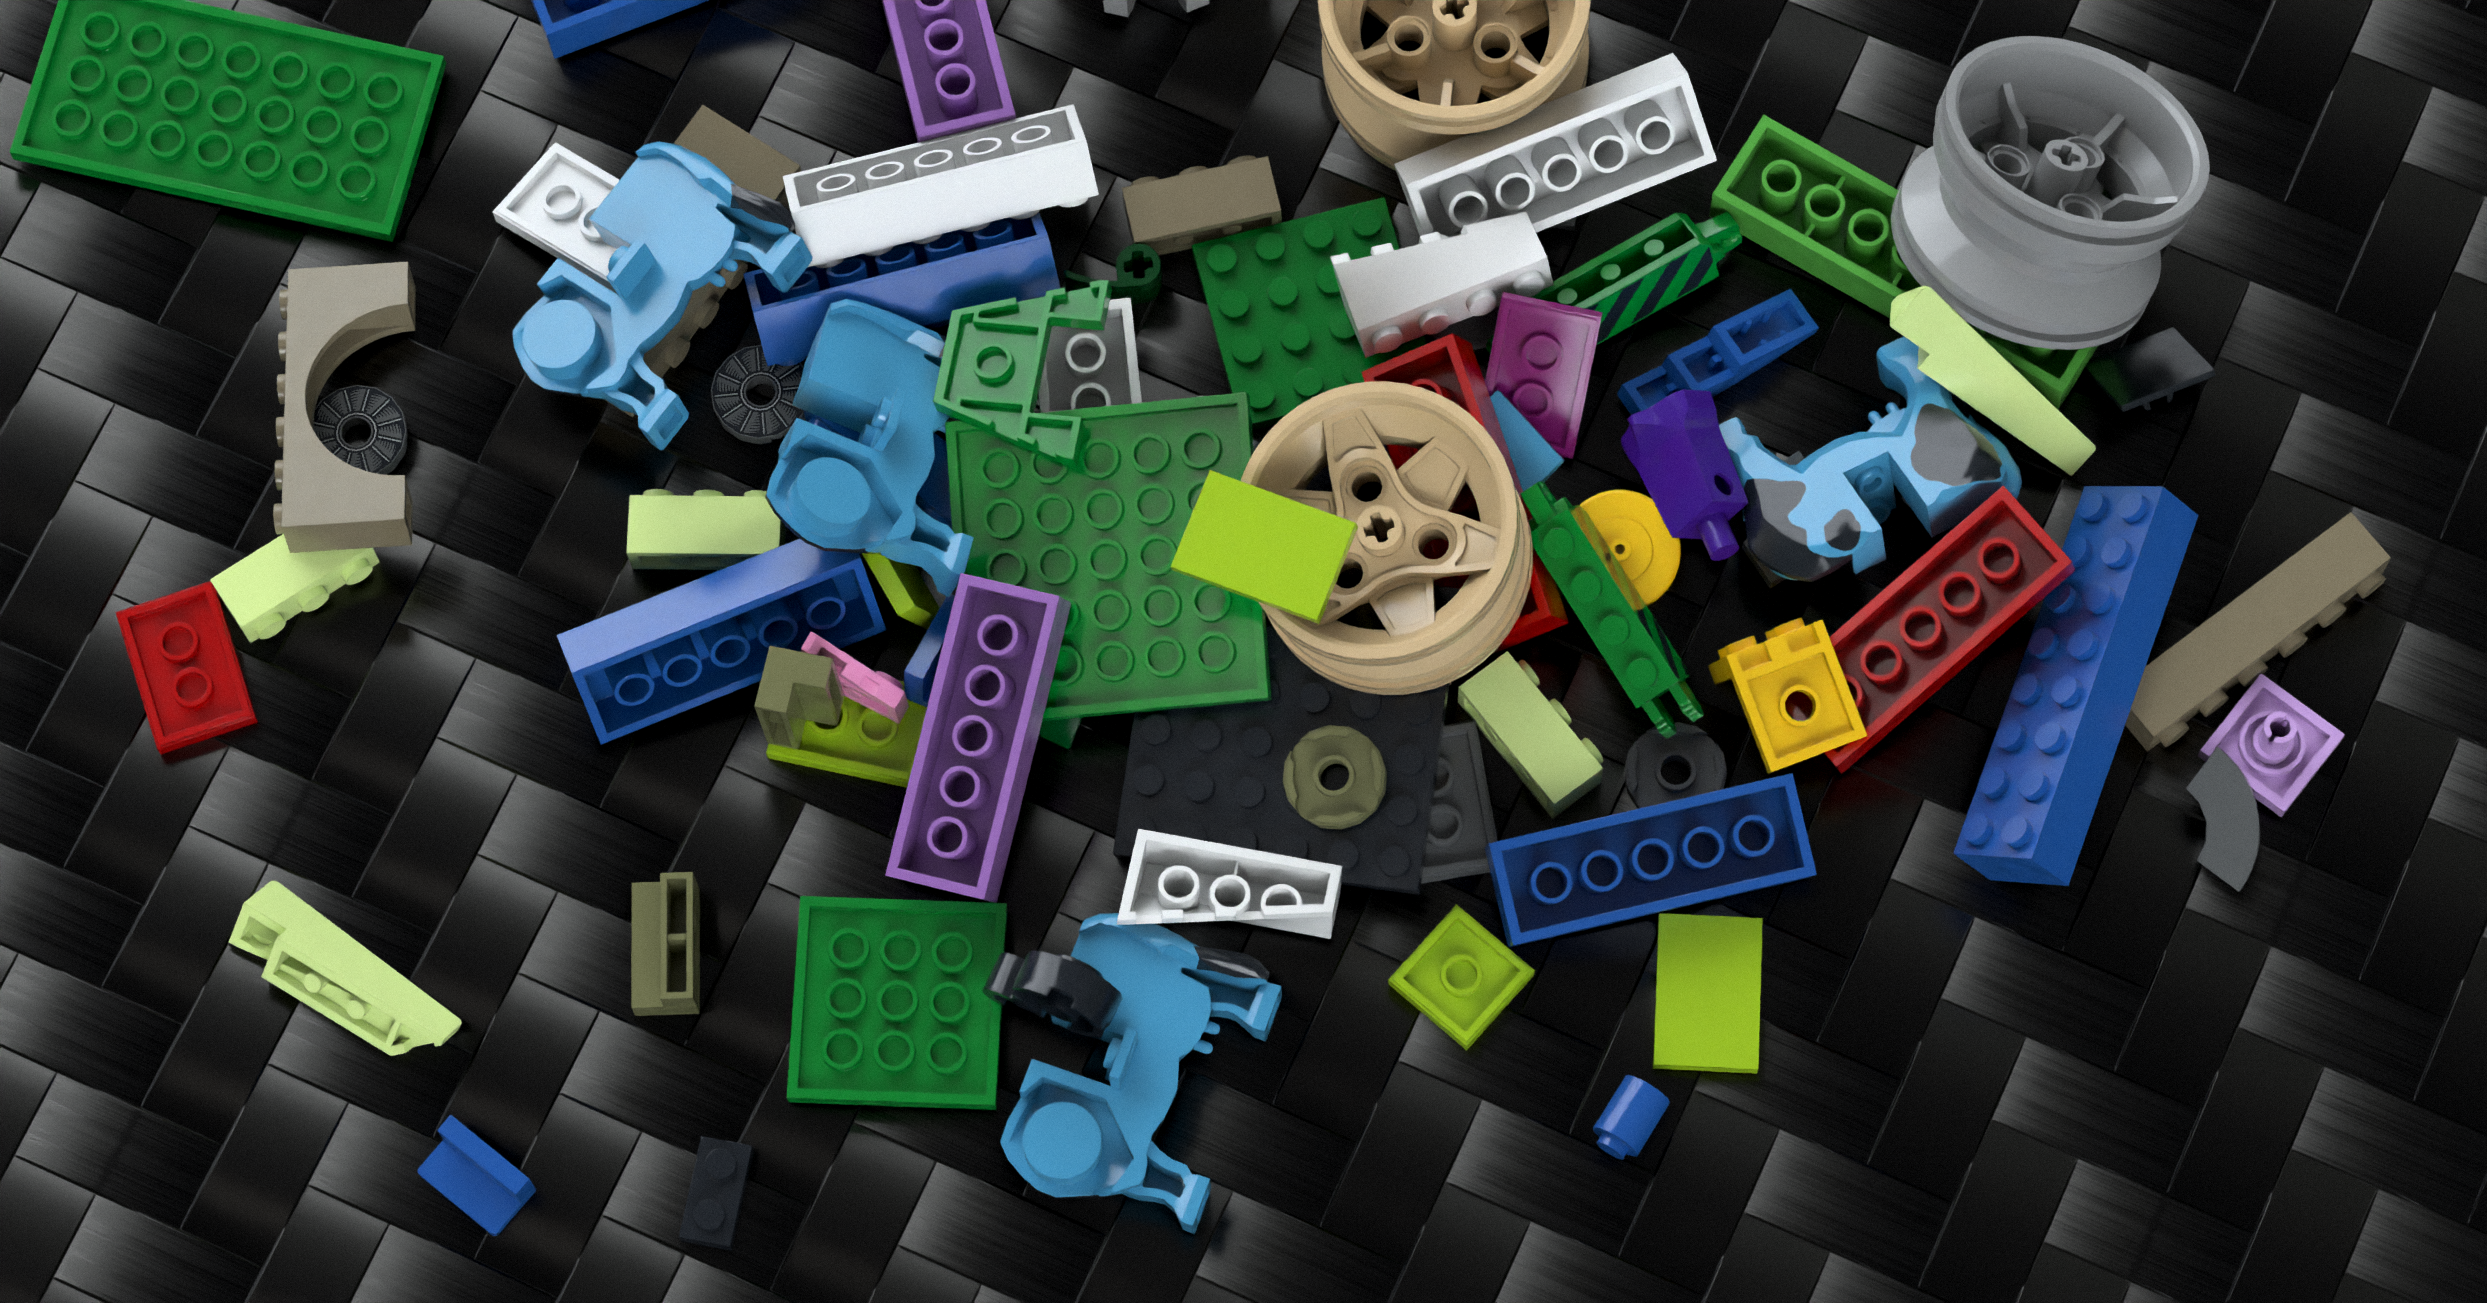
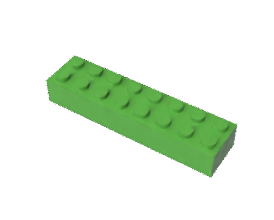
(1839, 230)

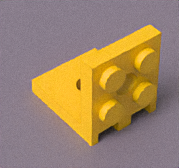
(1788, 662)

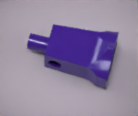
(1687, 469)

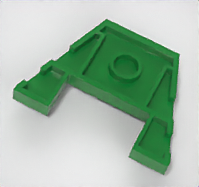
(997, 364)

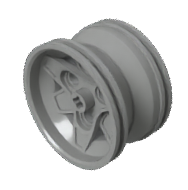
(2049, 192)

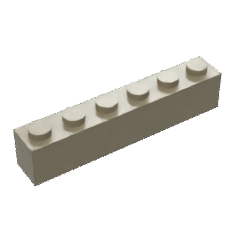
(2254, 629)

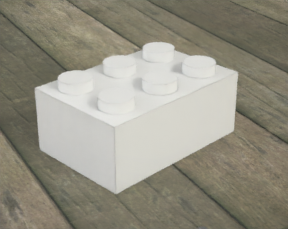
(1092, 365)

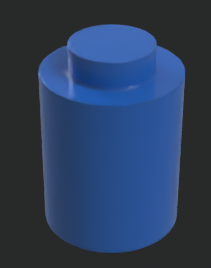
(1630, 1117)

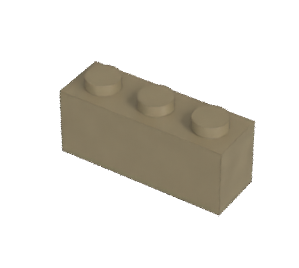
(1201, 204)

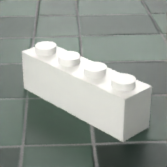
(1439, 280)
(1210, 881)

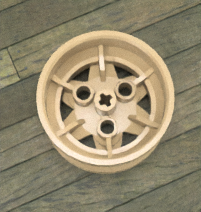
(1446, 68)
(1418, 644)

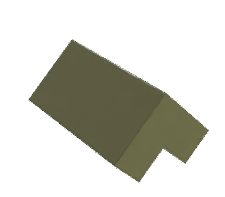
(795, 690)
(666, 946)

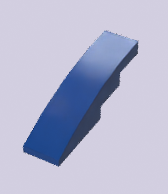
(1726, 354)

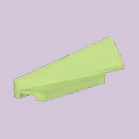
(1984, 379)
(338, 974)

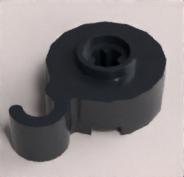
(1055, 986)

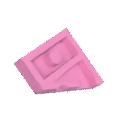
(859, 683)

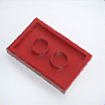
(186, 667)

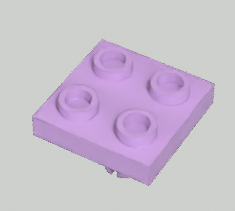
(2274, 743)

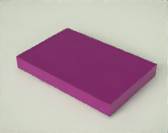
(1544, 364)

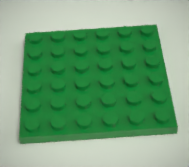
(1107, 546)

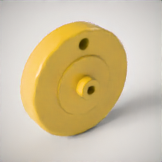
(1637, 539)

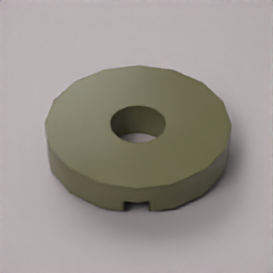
(1339, 807)

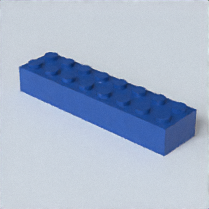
(2076, 686)

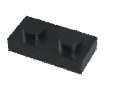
(716, 1193)

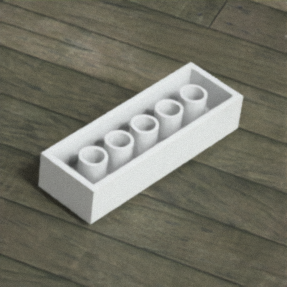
(1564, 154)
(941, 186)

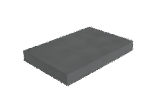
(1460, 809)

